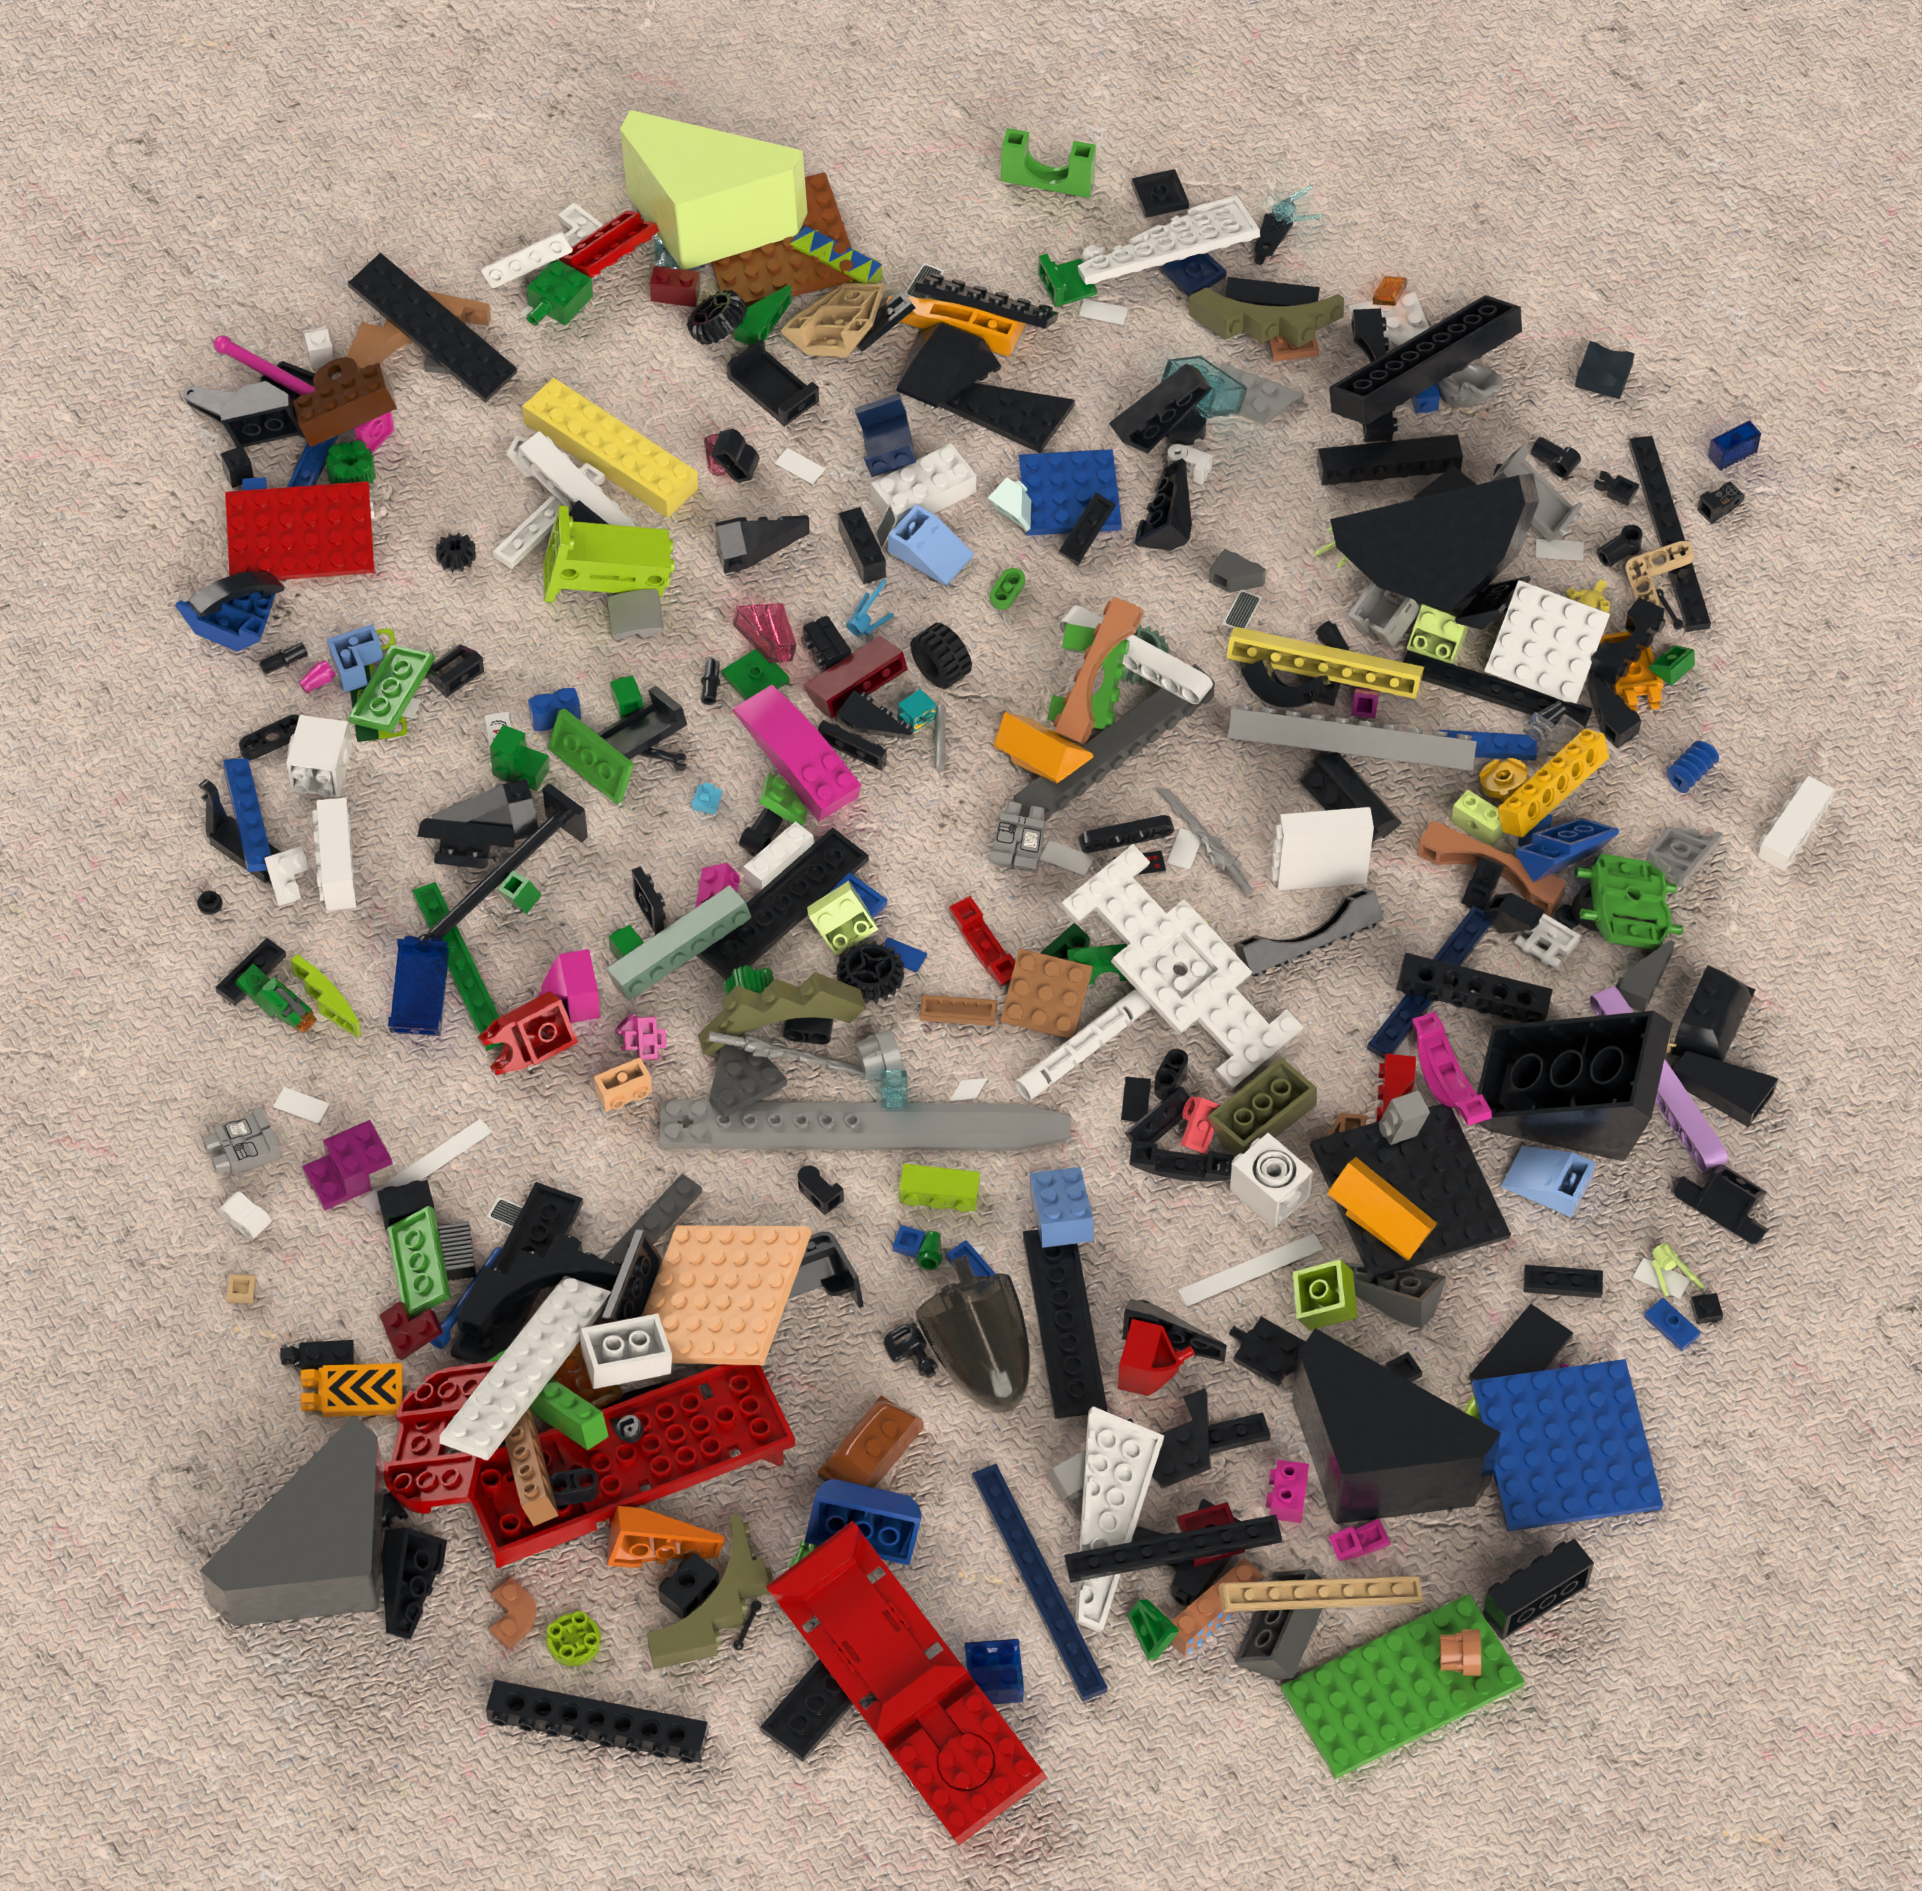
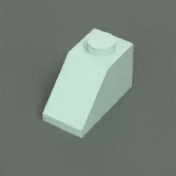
(1013, 502)

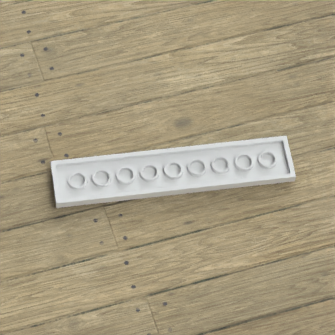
(525, 1368)

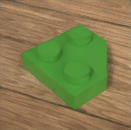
(782, 800)

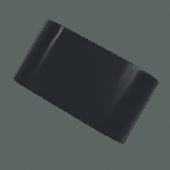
(809, 1030)
(1171, 1074)
(572, 1482)

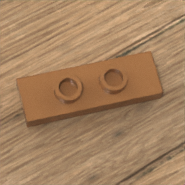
(958, 1010)

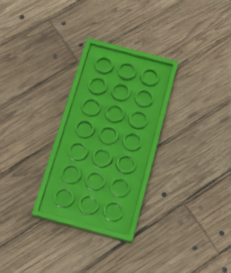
(1396, 1690)

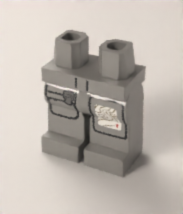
(1019, 830)
(243, 1144)

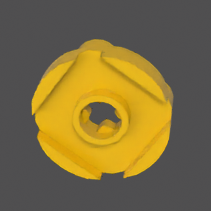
(1490, 776)

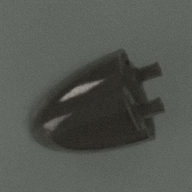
(980, 1337)

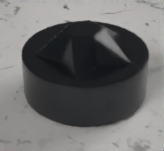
(1566, 917)
(630, 1429)

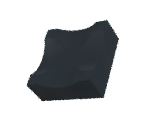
(1604, 370)

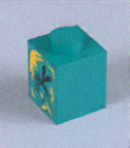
(917, 710)

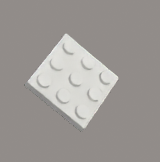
(1402, 320)

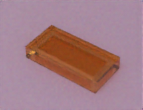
(1389, 291)

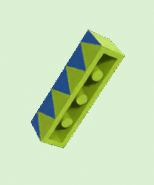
(864, 269)

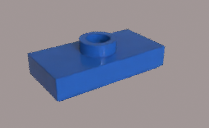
(1672, 1324)

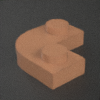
(519, 1615)

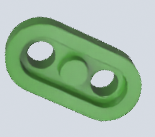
(1005, 590)

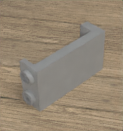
(1553, 510)

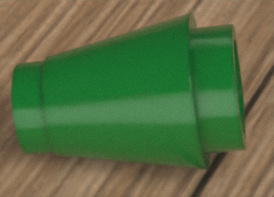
(930, 1252)

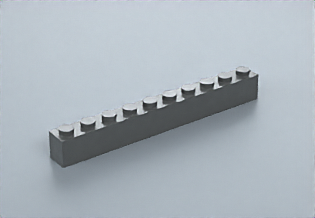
(1111, 749)

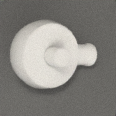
(1092, 251)

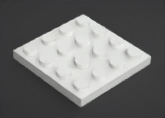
(1546, 642)

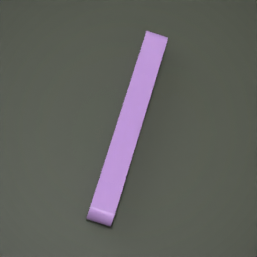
(1672, 1098)

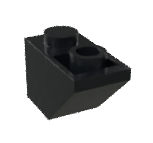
(1512, 913)

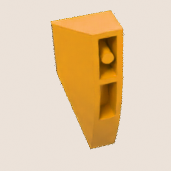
(997, 331)

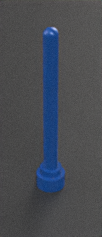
(442, 1340)

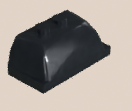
(1713, 1015)

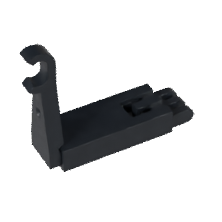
(223, 830)

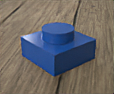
(908, 1241)

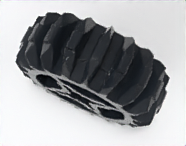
(716, 317)
(875, 960)

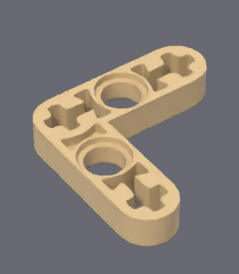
(1649, 569)

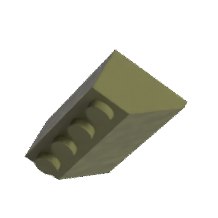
(1263, 1106)

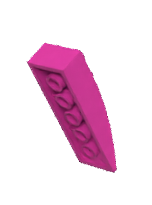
(798, 752)

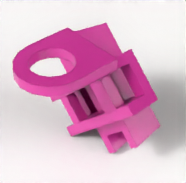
(647, 1036)

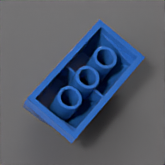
(884, 1517)

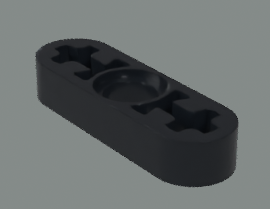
(268, 746)

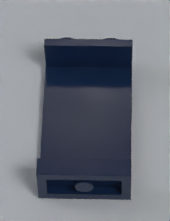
(886, 435)

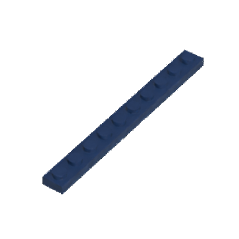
(1039, 1583)

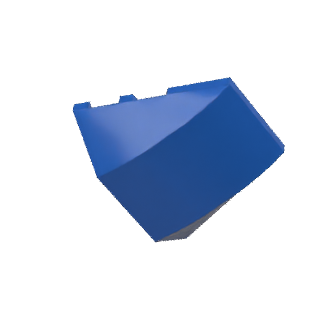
(237, 624)

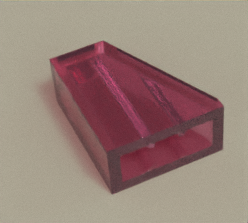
(767, 630)

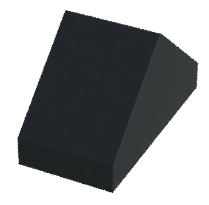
(1576, 1080)
(1384, 1440)

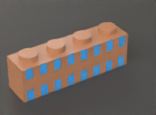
(1206, 1612)

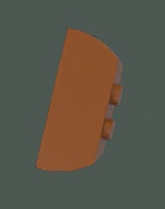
(873, 1445)

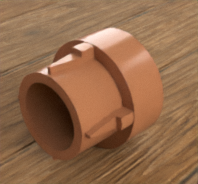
(1461, 1652)

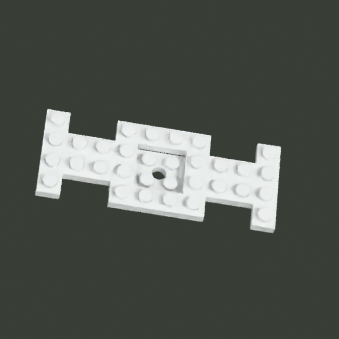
(1157, 946)

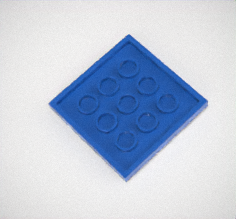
(1064, 485)

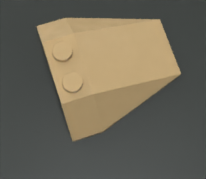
(836, 320)

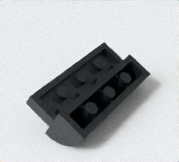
(1341, 787)

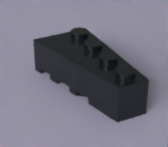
(1161, 409)

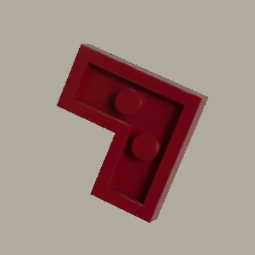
(408, 1334)

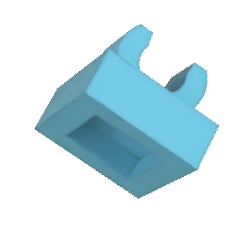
(707, 798)

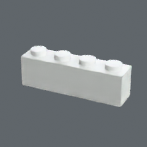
(1795, 823)

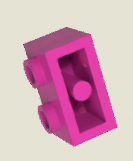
(1288, 1490)

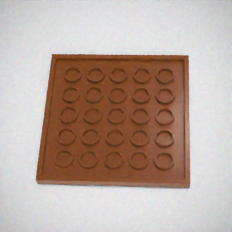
(777, 264)

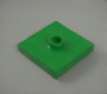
(753, 674)

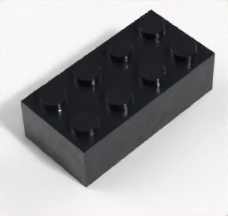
(1537, 1588)

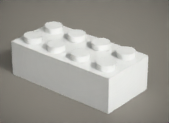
(930, 483)
(334, 854)

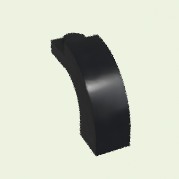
(1268, 687)

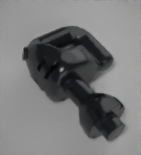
(911, 1346)

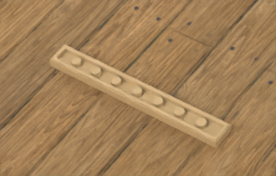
(1320, 1593)

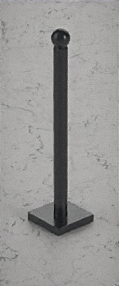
(561, 813)

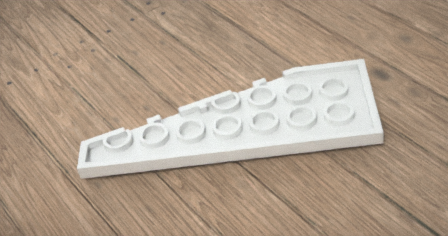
(1200, 231)

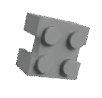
(1383, 614)

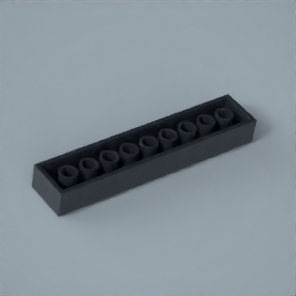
(1425, 359)

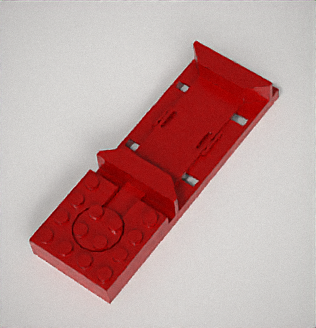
(680, 1447)
(926, 1709)

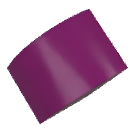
(1365, 702)

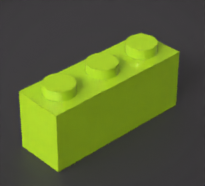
(939, 1187)

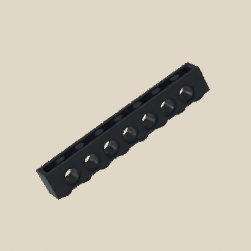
(587, 1710)

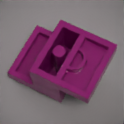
(347, 1165)

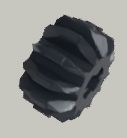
(455, 552)

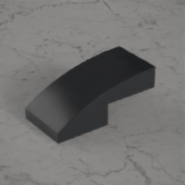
(1483, 884)

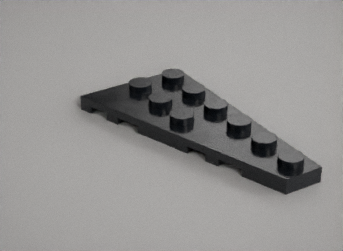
(1012, 413)

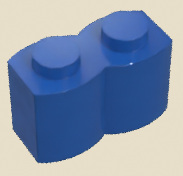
(545, 707)

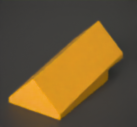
(1039, 748)
(1381, 1209)

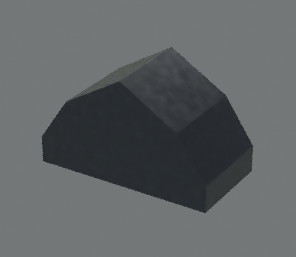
(1441, 544)

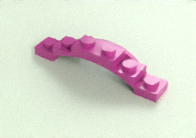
(1443, 1072)

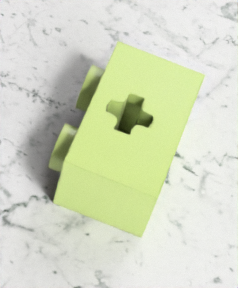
(1477, 818)

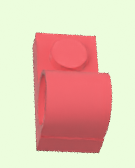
(1198, 1130)

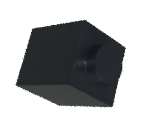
(236, 466)

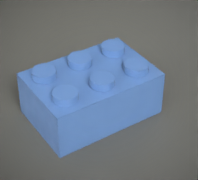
(1061, 1207)

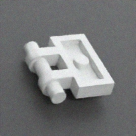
(1553, 935)

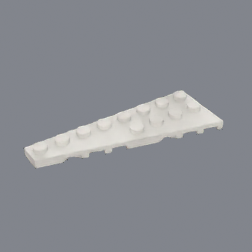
(1115, 1484)

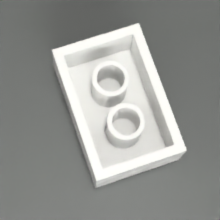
(625, 1351)

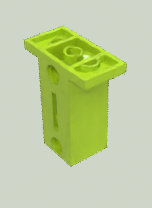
(605, 557)

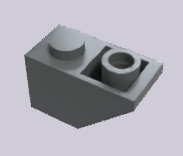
(1236, 573)

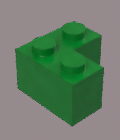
(515, 761)

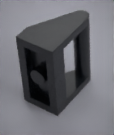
(458, 675)

